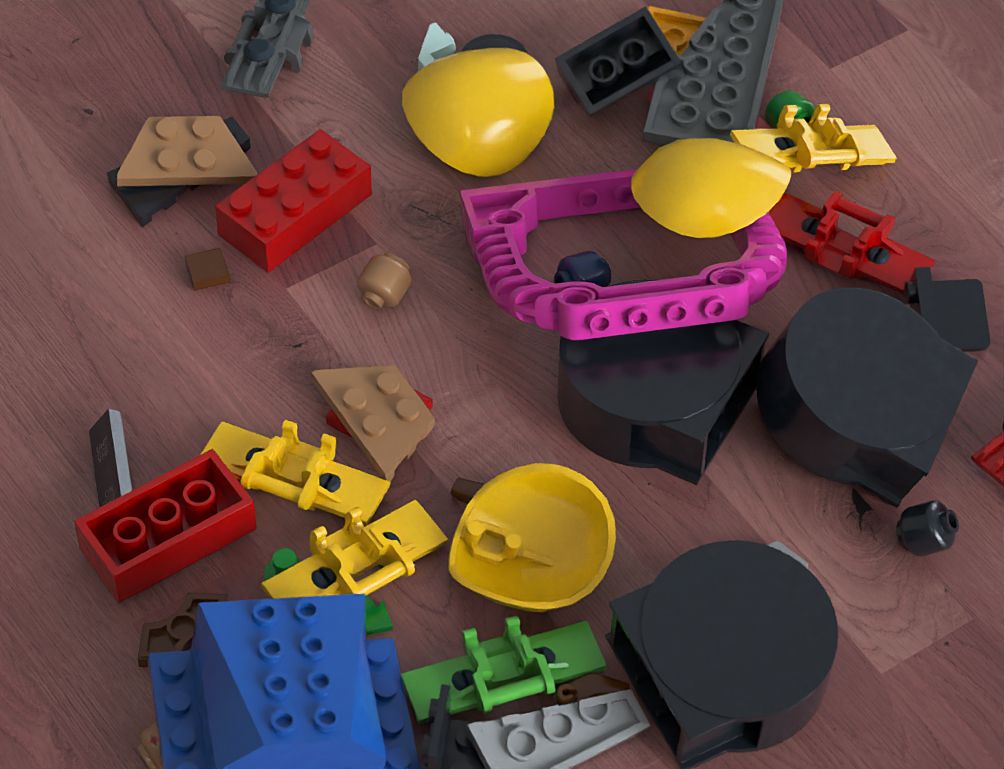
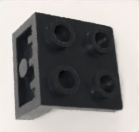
(447, 741)

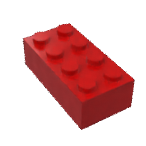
(293, 200)
(165, 525)

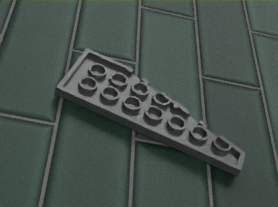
(719, 75)

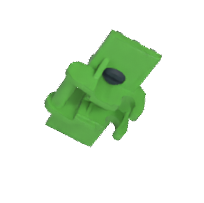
(541, 658)

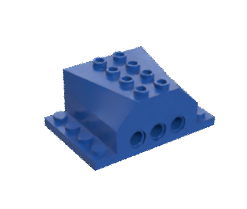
(282, 690)

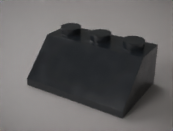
(617, 62)

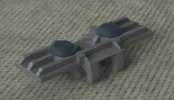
(258, 62)

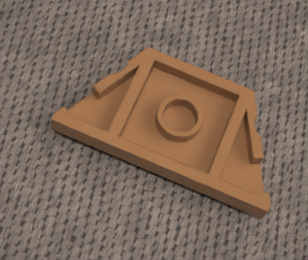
(185, 153)
(377, 411)

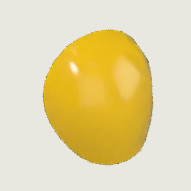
(480, 109)
(708, 186)
(534, 538)

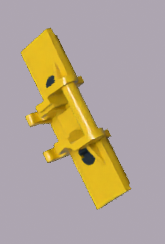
(818, 141)
(297, 470)
(349, 552)

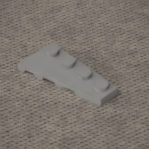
(558, 734)

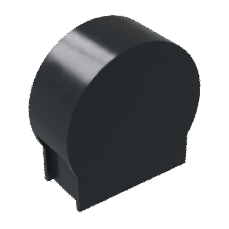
(862, 390)
(659, 393)
(727, 648)

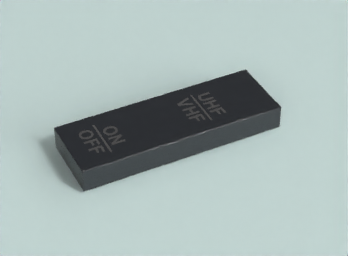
(110, 457)

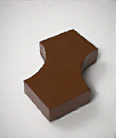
(175, 631)

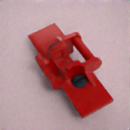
(851, 256)

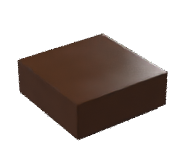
(207, 269)

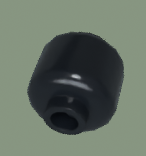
(927, 528)

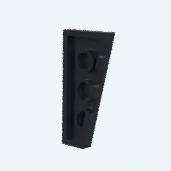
(147, 200)

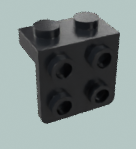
(951, 308)

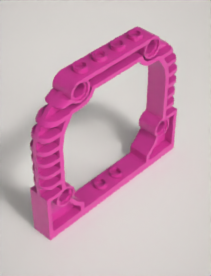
(503, 215)

